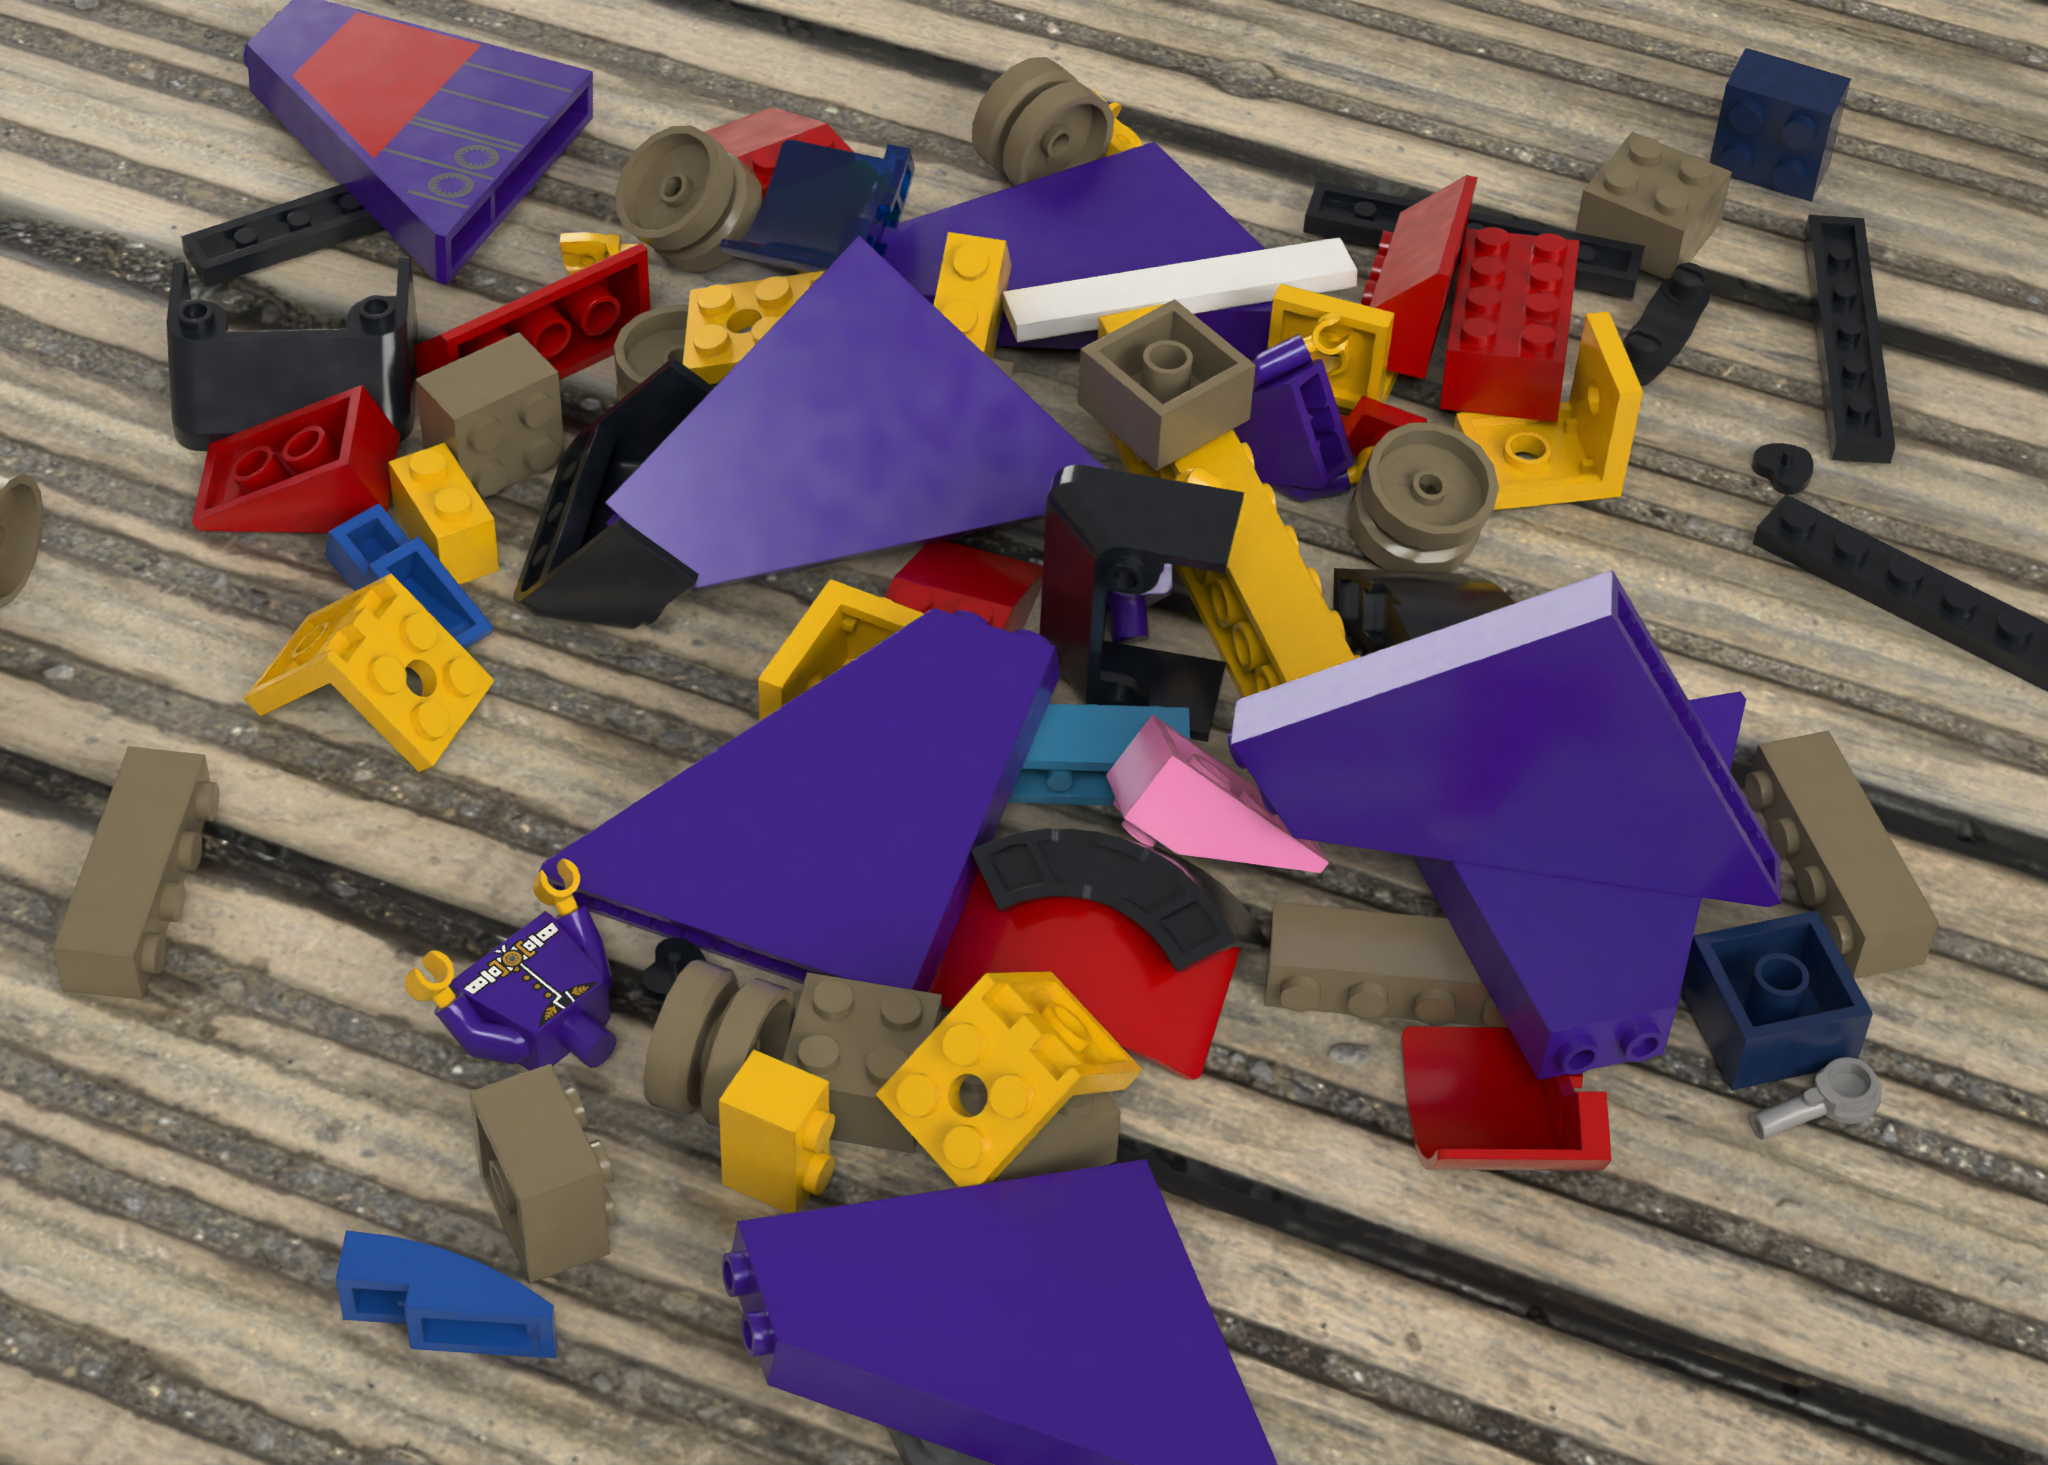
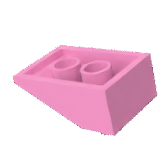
(1200, 805)

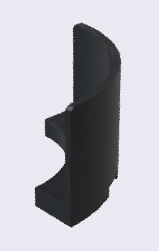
(1402, 605)
(1163, 893)

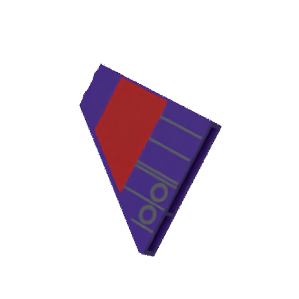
(418, 120)

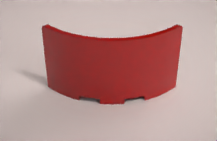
(1104, 963)
(1484, 1108)

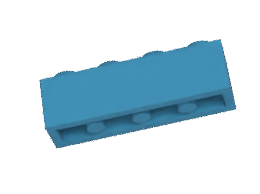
(1078, 749)

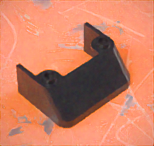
(248, 377)
(1113, 536)
(576, 561)

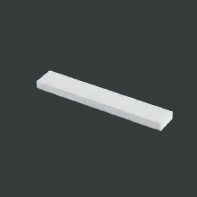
(1196, 285)

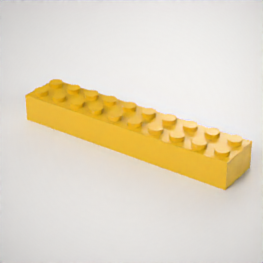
(1268, 605)

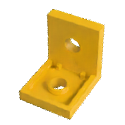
(724, 310)
(1365, 357)
(1588, 446)
(829, 636)
(363, 652)
(1030, 1051)

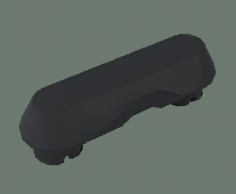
(1667, 321)

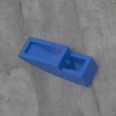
(375, 546)
(442, 1298)

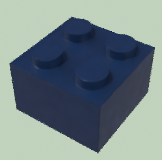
(1779, 123)
(1774, 999)

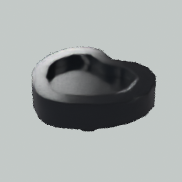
(1785, 466)
(670, 959)

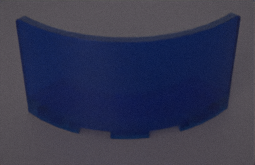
(823, 203)

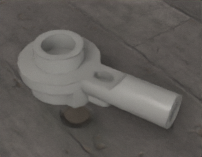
(1841, 1091)

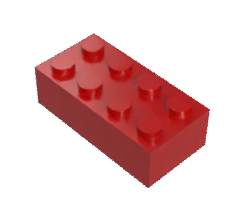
(1510, 325)

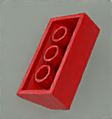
(1417, 272)
(566, 321)

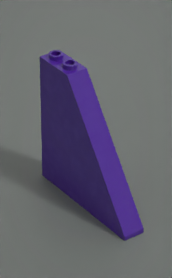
(1090, 223)
(846, 440)
(1517, 747)
(839, 819)
(1574, 963)
(1002, 1321)

